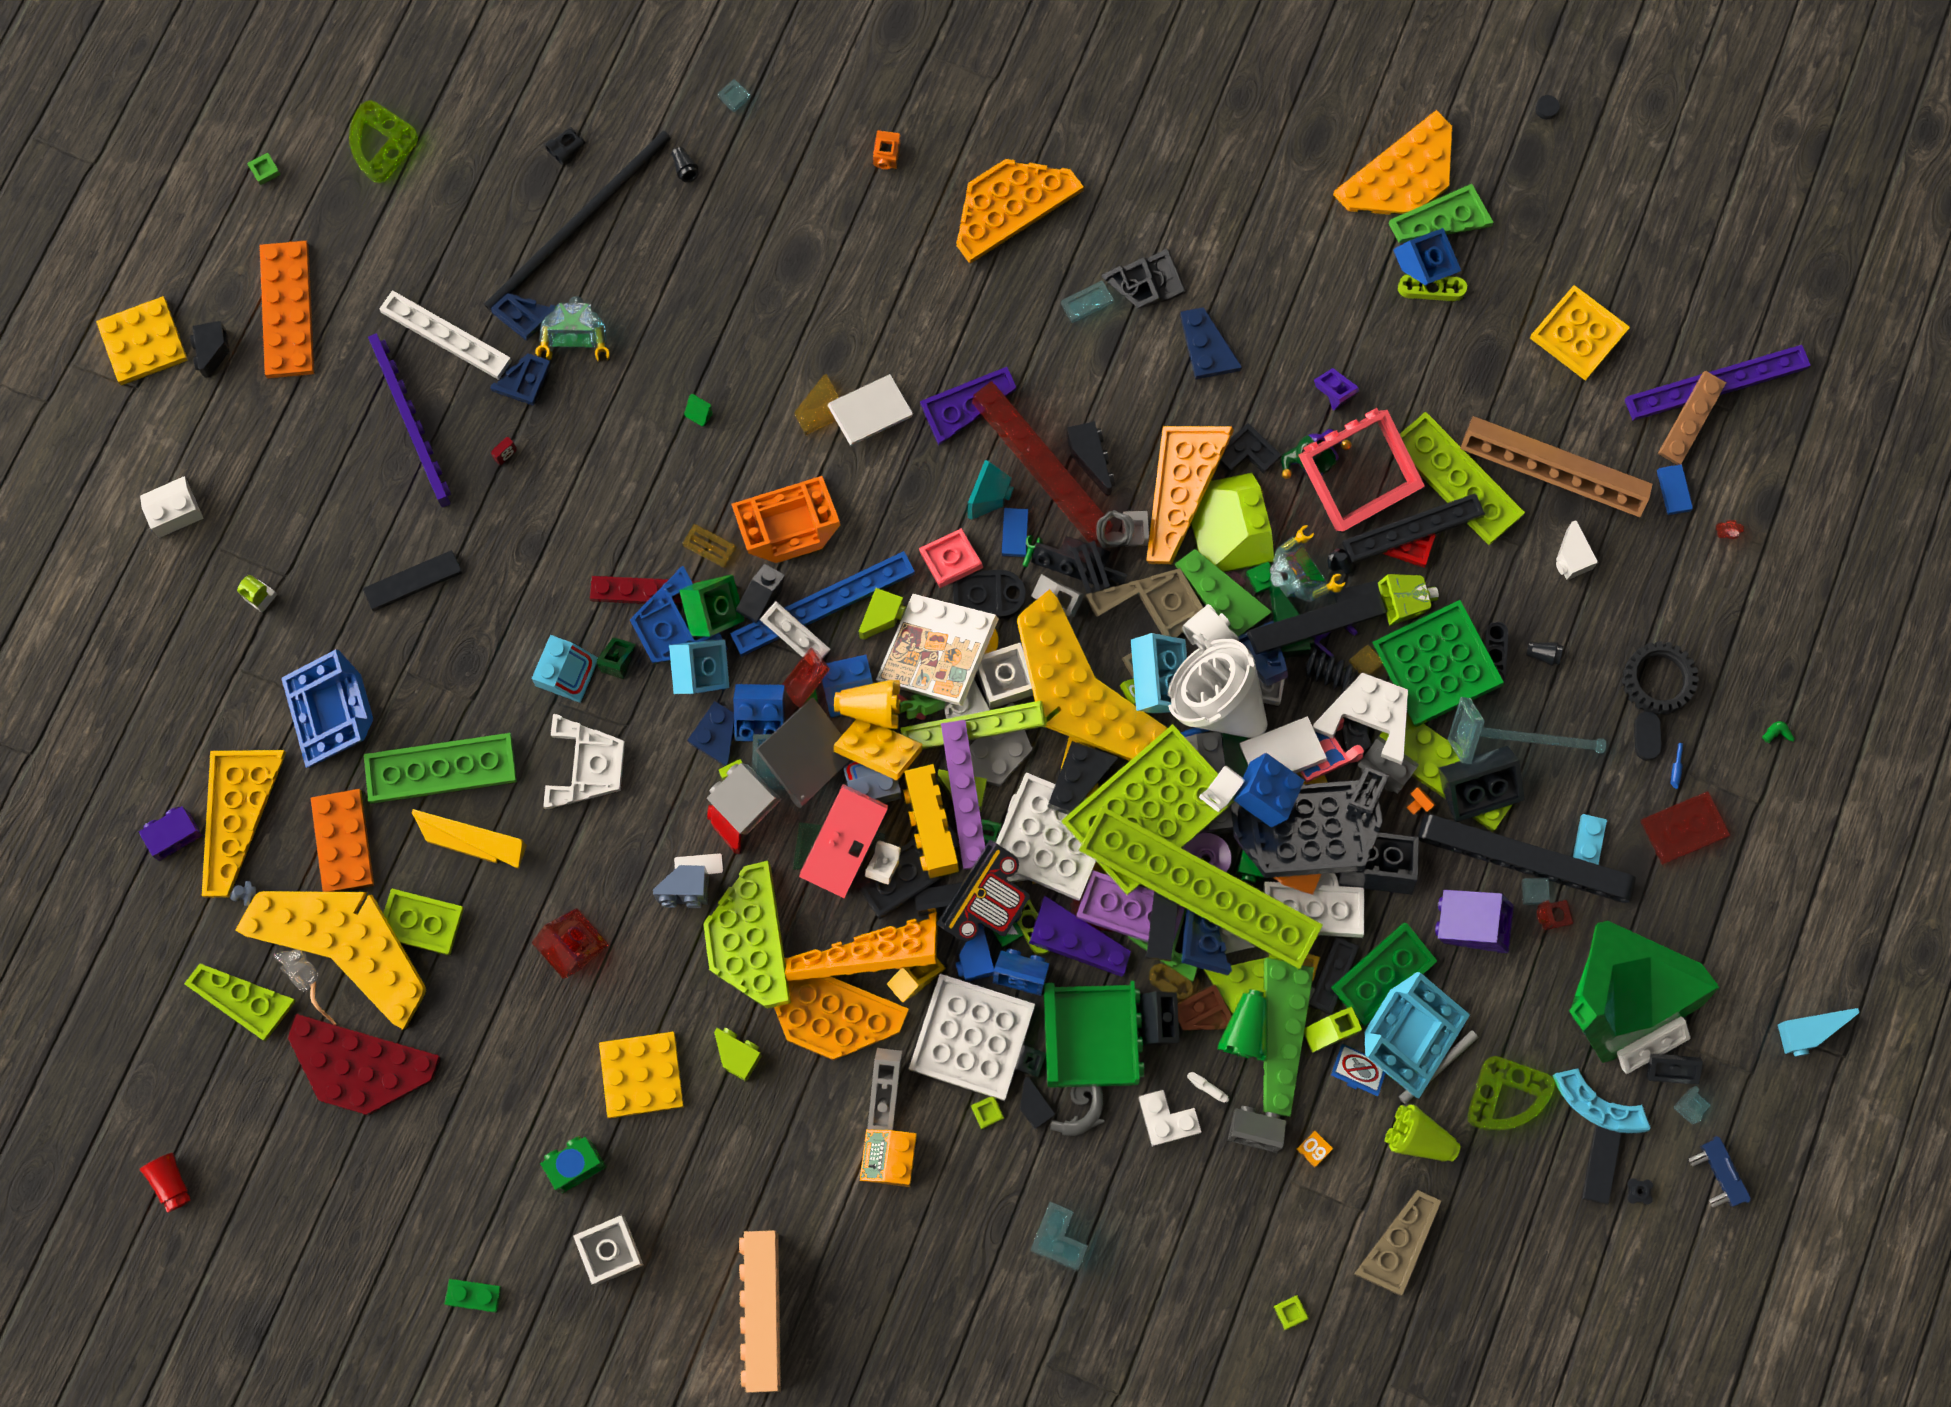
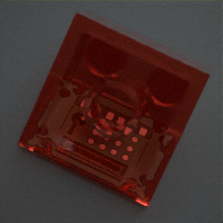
(569, 943)

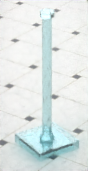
(1469, 727)

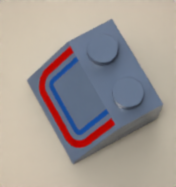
(871, 782)

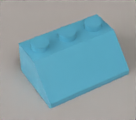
(1154, 665)

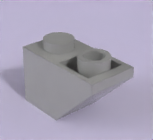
(1068, 598)

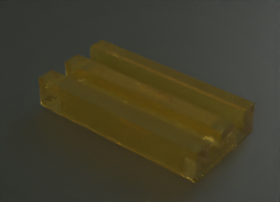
(726, 555)

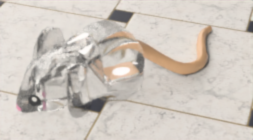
(301, 973)

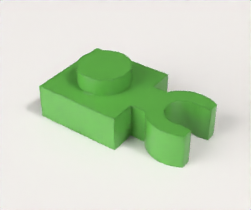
(921, 704)

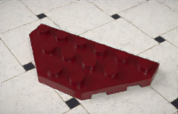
(357, 1068)

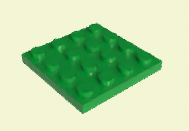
(1438, 662)

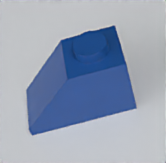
(975, 958)

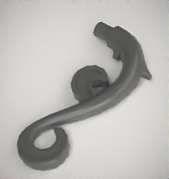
(1090, 1120)

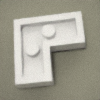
(1165, 1126)

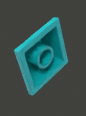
(989, 491)

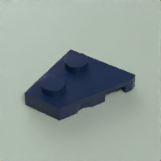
(521, 314)

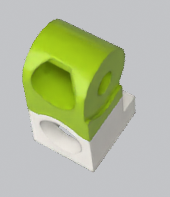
(256, 593)

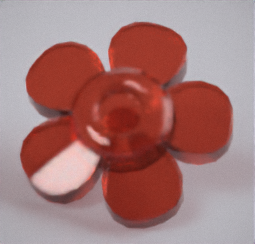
(1729, 529)

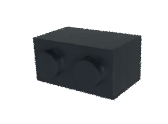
(1159, 1018)

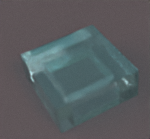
(733, 95)
(1535, 890)

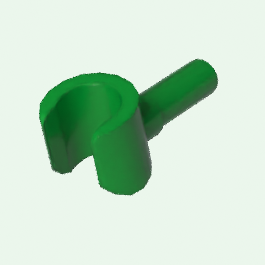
(1030, 550)

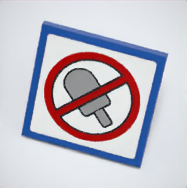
(1358, 1070)

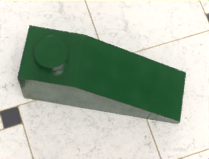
(1281, 610)

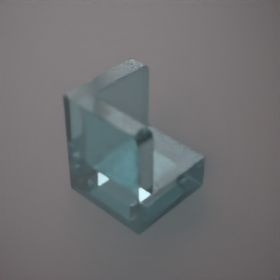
(1692, 1105)

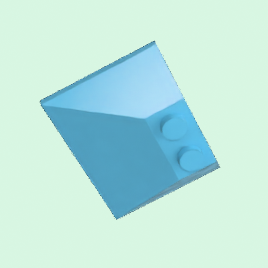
(1413, 1032)

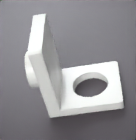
(1222, 789)

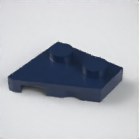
(524, 379)
(714, 733)

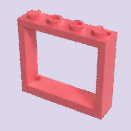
(1399, 451)

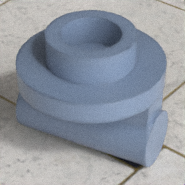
(246, 893)

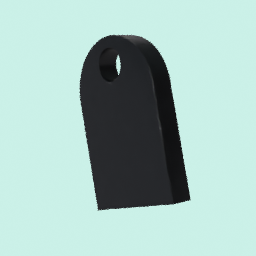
(987, 592)

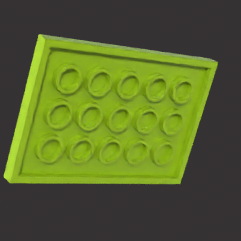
(1155, 792)

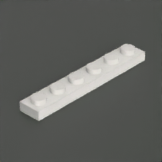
(445, 335)

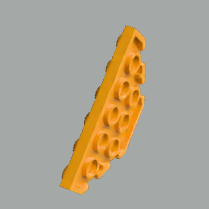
(1405, 174)
(1008, 201)
(837, 1017)

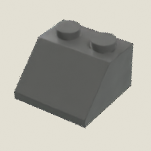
(1257, 1130)

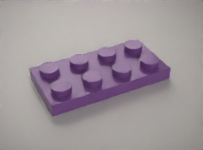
(1111, 908)

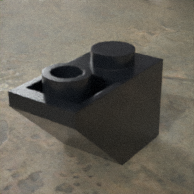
(210, 345)

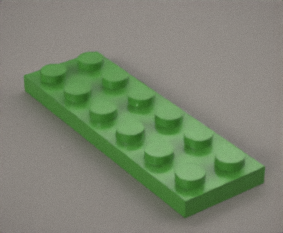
(440, 768)

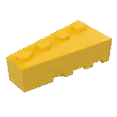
(930, 821)

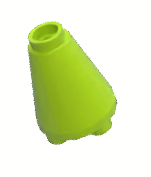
(1420, 1136)

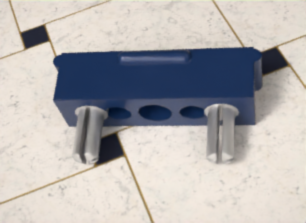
(1725, 1173)

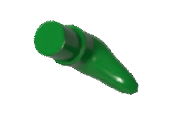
(1775, 729)

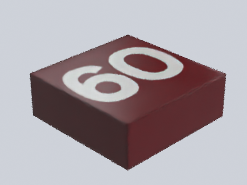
(503, 451)

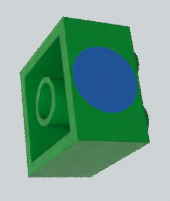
(572, 1164)

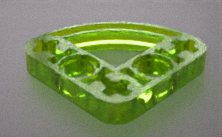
(394, 134)
(1496, 1081)

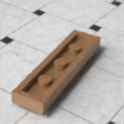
(1692, 418)

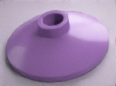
(1213, 847)

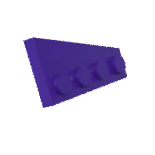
(954, 409)
(1074, 938)

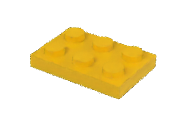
(878, 748)

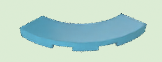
(1596, 1110)

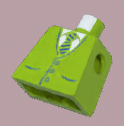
(1405, 596)

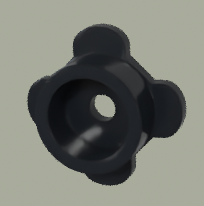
(1634, 1196)

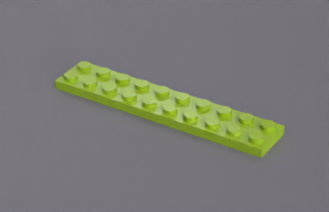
(1200, 887)

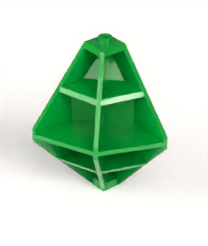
(1634, 989)

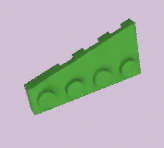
(1453, 212)
(1222, 593)

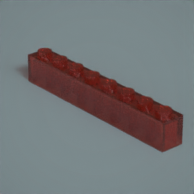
(1039, 461)

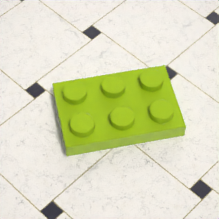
(423, 921)

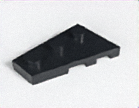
(1078, 776)

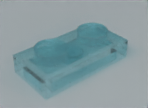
(1086, 301)

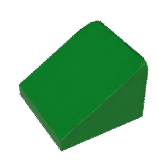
(698, 410)

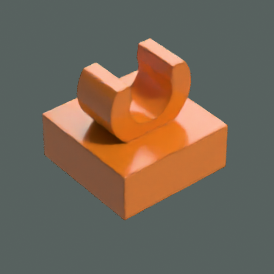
(1421, 801)

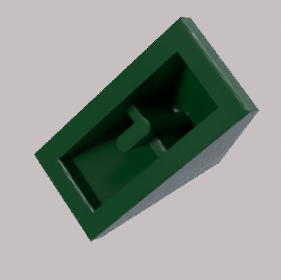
(616, 657)

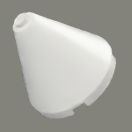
(1219, 691)

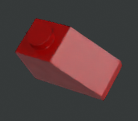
(724, 829)

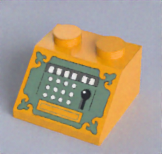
(888, 1157)

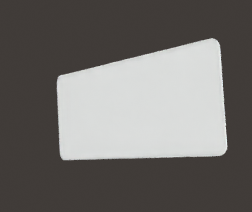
(712, 862)

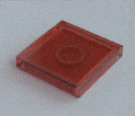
(805, 677)

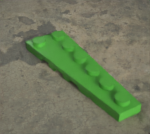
(1288, 1002)

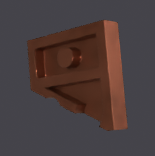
(1204, 1011)

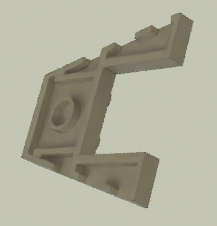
(1165, 596)

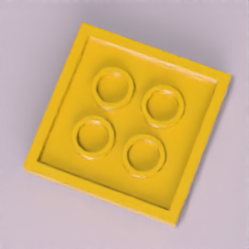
(1579, 332)
(142, 340)
(641, 1075)

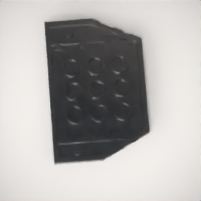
(1317, 835)

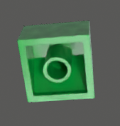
(711, 606)

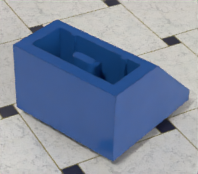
(758, 710)

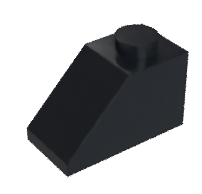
(761, 593)

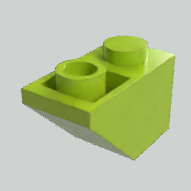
(1332, 1029)
(737, 1056)

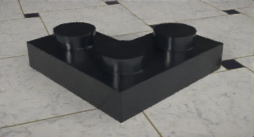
(1250, 445)

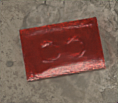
(1684, 827)

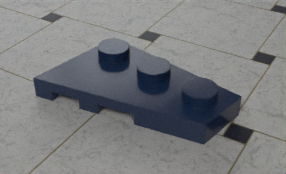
(1206, 346)
(1269, 665)

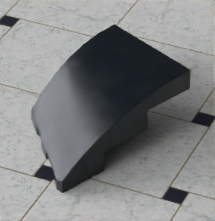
(1148, 280)

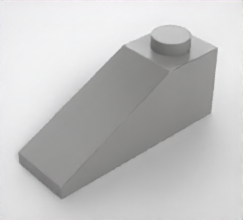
(884, 1089)

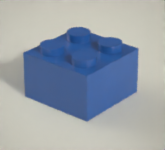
(1269, 790)

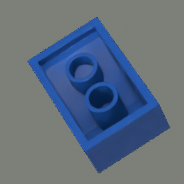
(1021, 972)

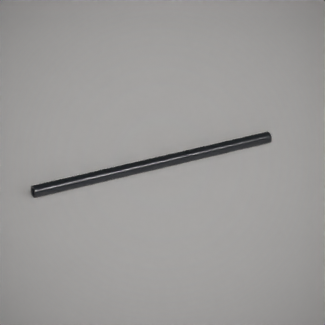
(579, 219)

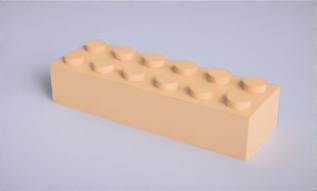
(762, 1311)

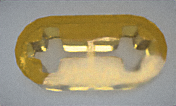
(1174, 977)

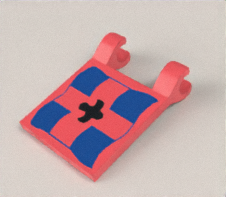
(1335, 756)

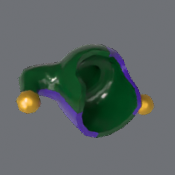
(1323, 460)

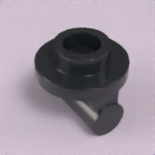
(1338, 560)

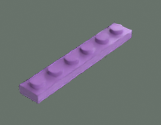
(963, 791)

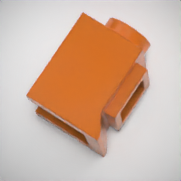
(883, 159)

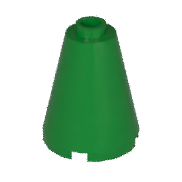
(1248, 1028)

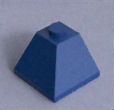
(1428, 257)

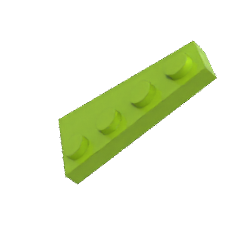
(245, 1002)

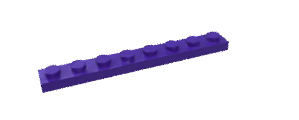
(1735, 376)
(414, 428)

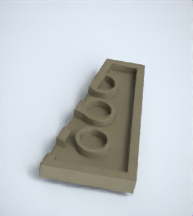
(1399, 1247)

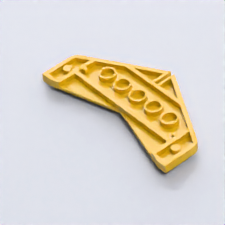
(1066, 682)
(355, 941)

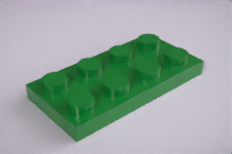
(1382, 970)

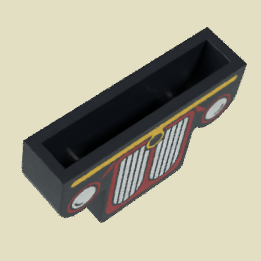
(986, 896)

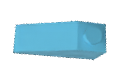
(1806, 1033)

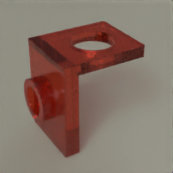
(1546, 918)

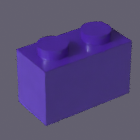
(170, 833)

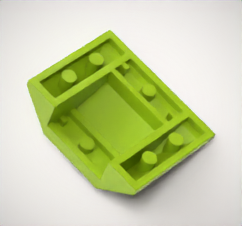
(1233, 524)

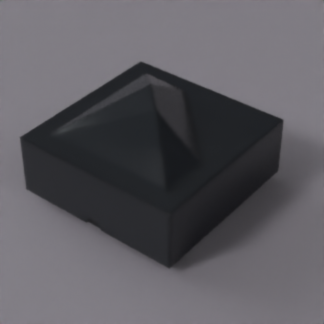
(1030, 1060)

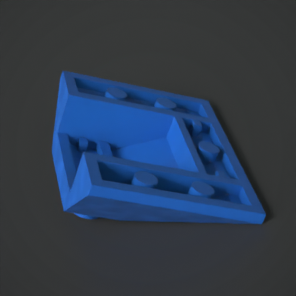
(327, 707)

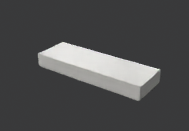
(792, 631)
(1656, 1042)

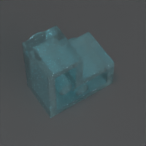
(1052, 1243)

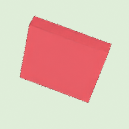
(950, 558)

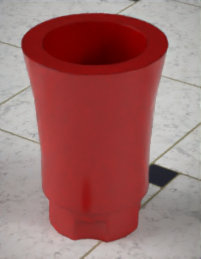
(166, 1182)

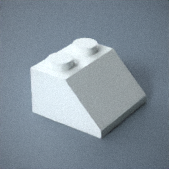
(170, 507)

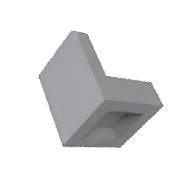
(1141, 533)

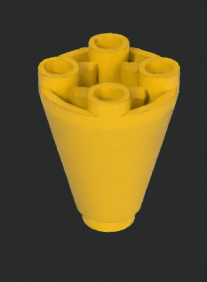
(871, 703)

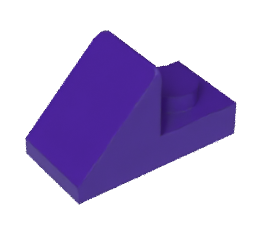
(1336, 387)

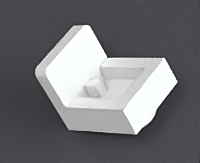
(883, 862)

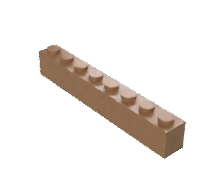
(1556, 466)

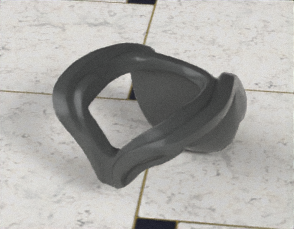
(1115, 539)

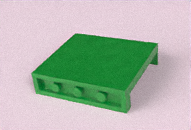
(1092, 1035)

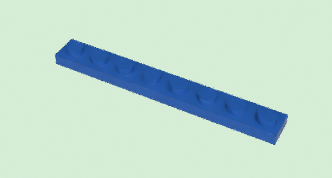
(829, 600)

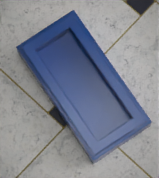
(1674, 489)
(1014, 532)

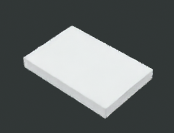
(870, 410)
(1292, 745)

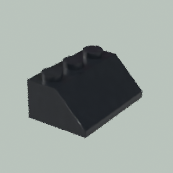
(1484, 785)
(1389, 867)

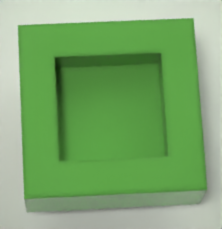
(264, 169)

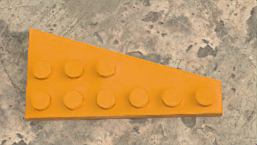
(875, 951)

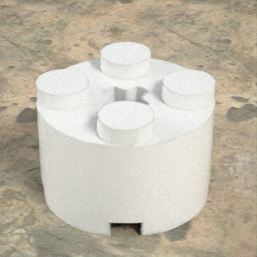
(1207, 627)

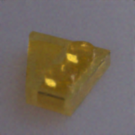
(814, 409)

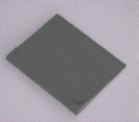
(803, 752)

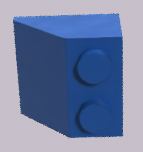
(845, 675)

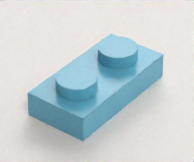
(1589, 838)

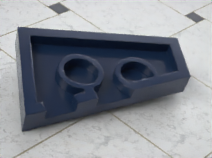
(1204, 945)

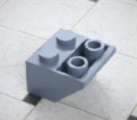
(684, 886)

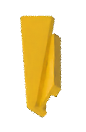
(470, 839)

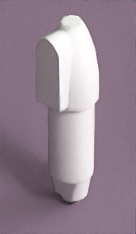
(1204, 1085)

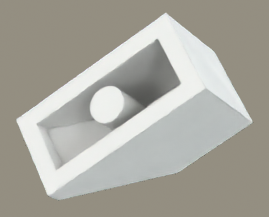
(1575, 553)

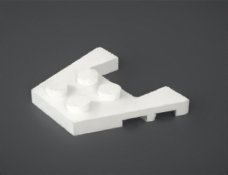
(1374, 705)
(595, 768)

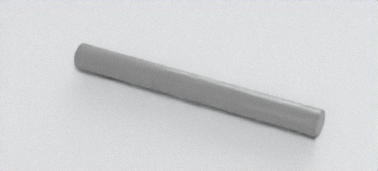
(1451, 1055)

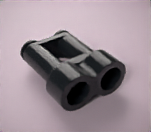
(559, 151)

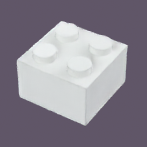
(1004, 676)
(608, 1250)

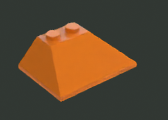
(787, 521)

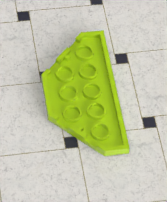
(747, 940)

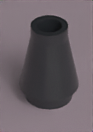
(684, 165)
(1546, 652)

